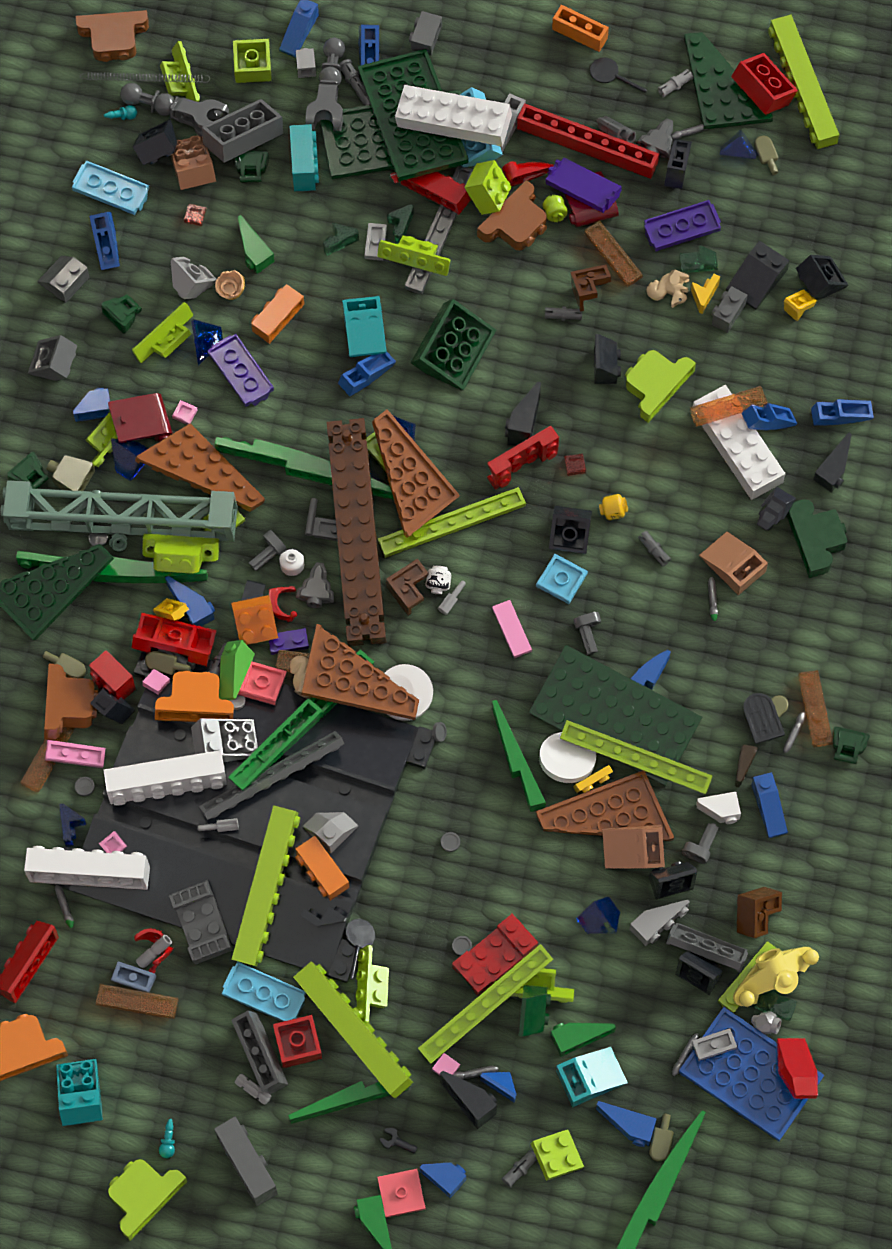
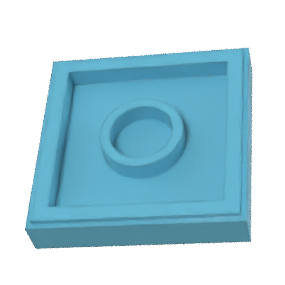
(561, 578)

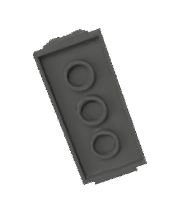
(707, 946)

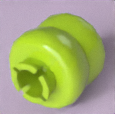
(555, 208)

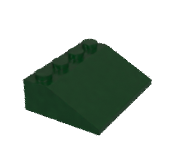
(453, 345)

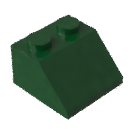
(533, 1010)

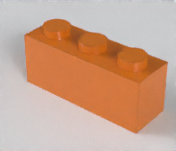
(580, 28)
(277, 313)
(321, 868)

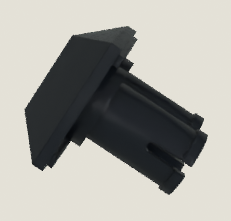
(775, 508)

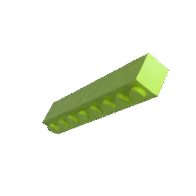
(801, 74)
(265, 886)
(353, 1029)

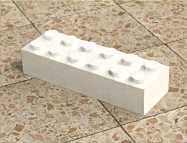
(453, 115)
(743, 450)
(165, 777)
(87, 868)

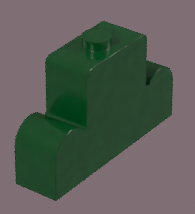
(816, 536)

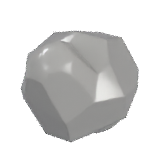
(766, 1022)

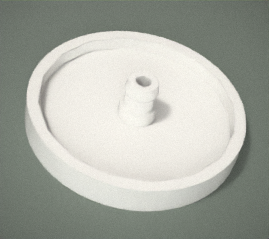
(416, 683)
(565, 760)

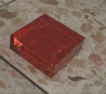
(195, 214)
(575, 464)

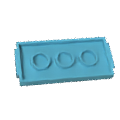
(110, 187)
(263, 993)

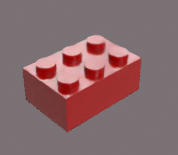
(764, 83)

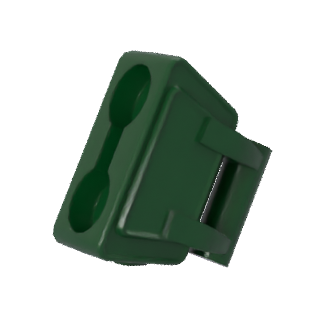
(252, 163)
(119, 314)
(27, 470)
(848, 741)

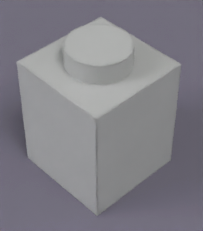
(305, 63)

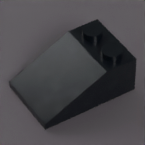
(759, 274)
(523, 417)
(673, 879)
(698, 971)
(471, 1099)

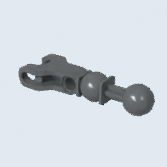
(326, 104)
(180, 109)

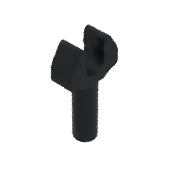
(396, 1141)

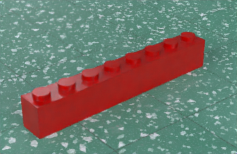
(587, 141)

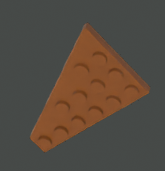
(194, 460)
(414, 480)
(345, 678)
(614, 805)

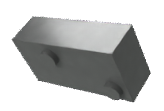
(242, 130)
(246, 1161)

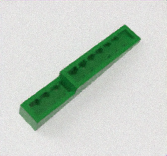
(517, 762)
(343, 1099)

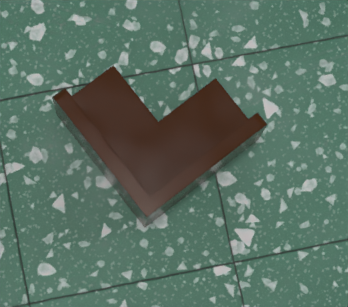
(584, 283)
(403, 587)
(754, 909)

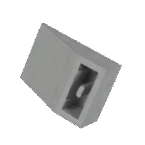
(232, 736)

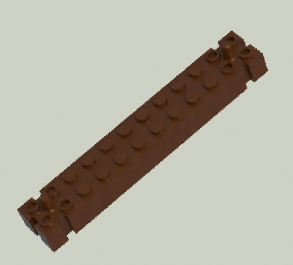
(356, 532)

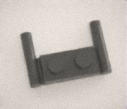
(320, 527)

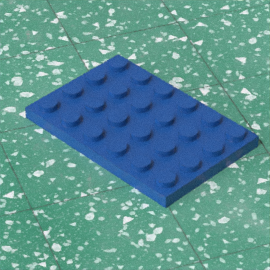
(747, 1077)

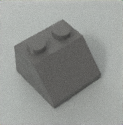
(64, 277)
(53, 358)

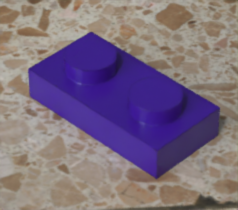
(289, 641)

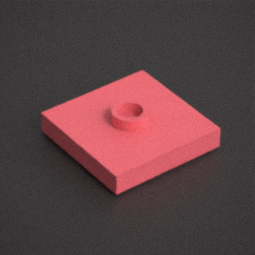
(262, 683)
(401, 1193)

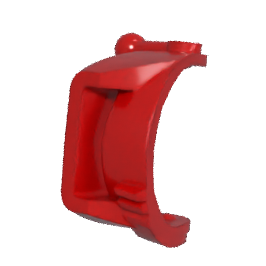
(273, 594)
(153, 935)

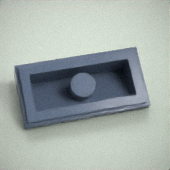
(133, 977)

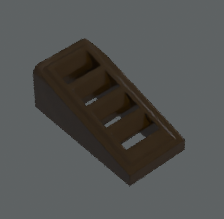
(746, 758)

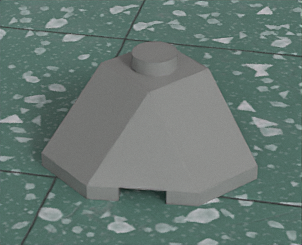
(190, 279)
(330, 828)

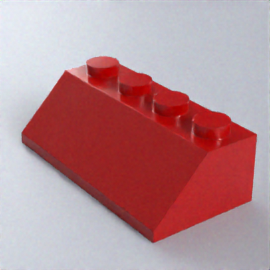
(27, 959)

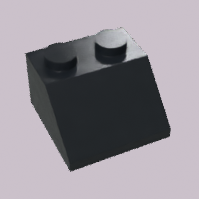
(156, 143)
(821, 276)
(605, 360)
(570, 529)

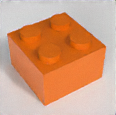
(255, 620)

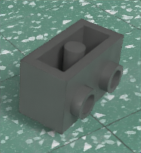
(426, 32)
(729, 309)

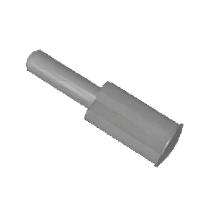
(450, 599)
(221, 825)

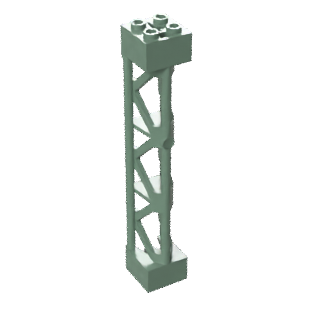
(20, 501)

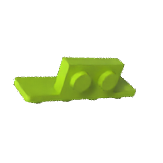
(180, 67)
(414, 254)
(165, 336)
(101, 439)
(546, 978)
(372, 984)

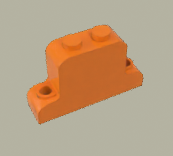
(193, 698)
(25, 1046)

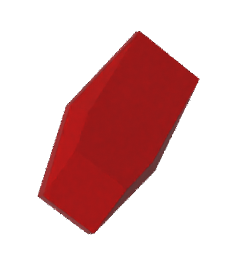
(797, 1067)

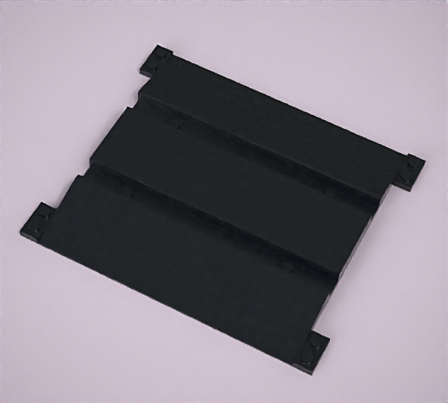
(352, 780)

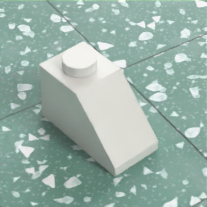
(721, 807)

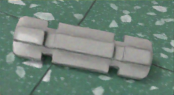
(253, 1089)

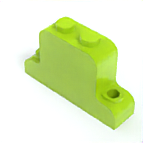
(656, 381)
(179, 553)
(142, 1194)

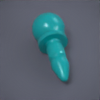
(128, 112)
(167, 1149)

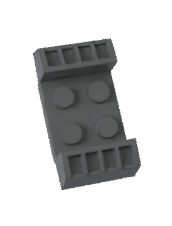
(201, 922)

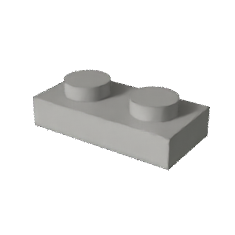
(374, 234)
(714, 1044)

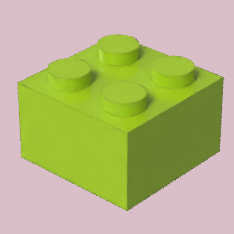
(252, 60)
(487, 187)

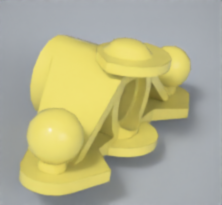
(774, 971)

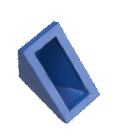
(500, 1082)

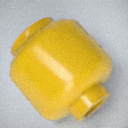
(613, 507)

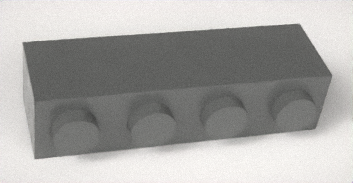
(259, 1052)

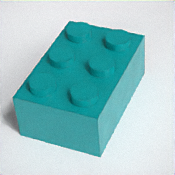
(304, 157)

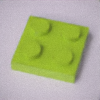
(557, 1154)

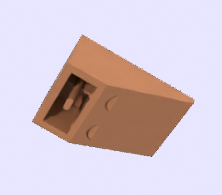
(192, 163)
(734, 562)
(634, 847)

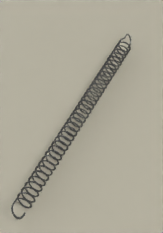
(143, 77)

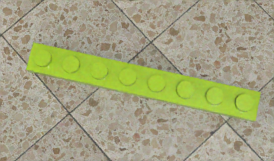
(453, 522)
(636, 757)
(485, 1003)

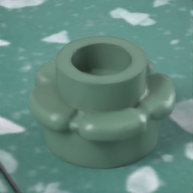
(118, 546)

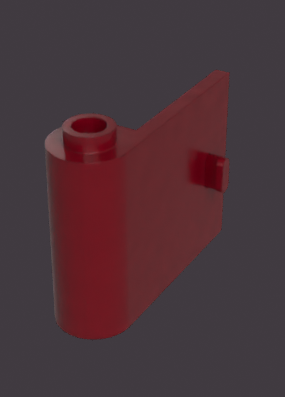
(583, 214)
(143, 418)

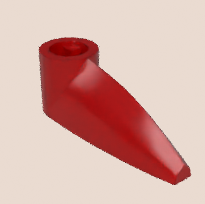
(521, 172)

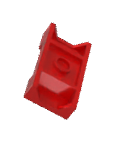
(543, 444)
(174, 637)
(495, 954)

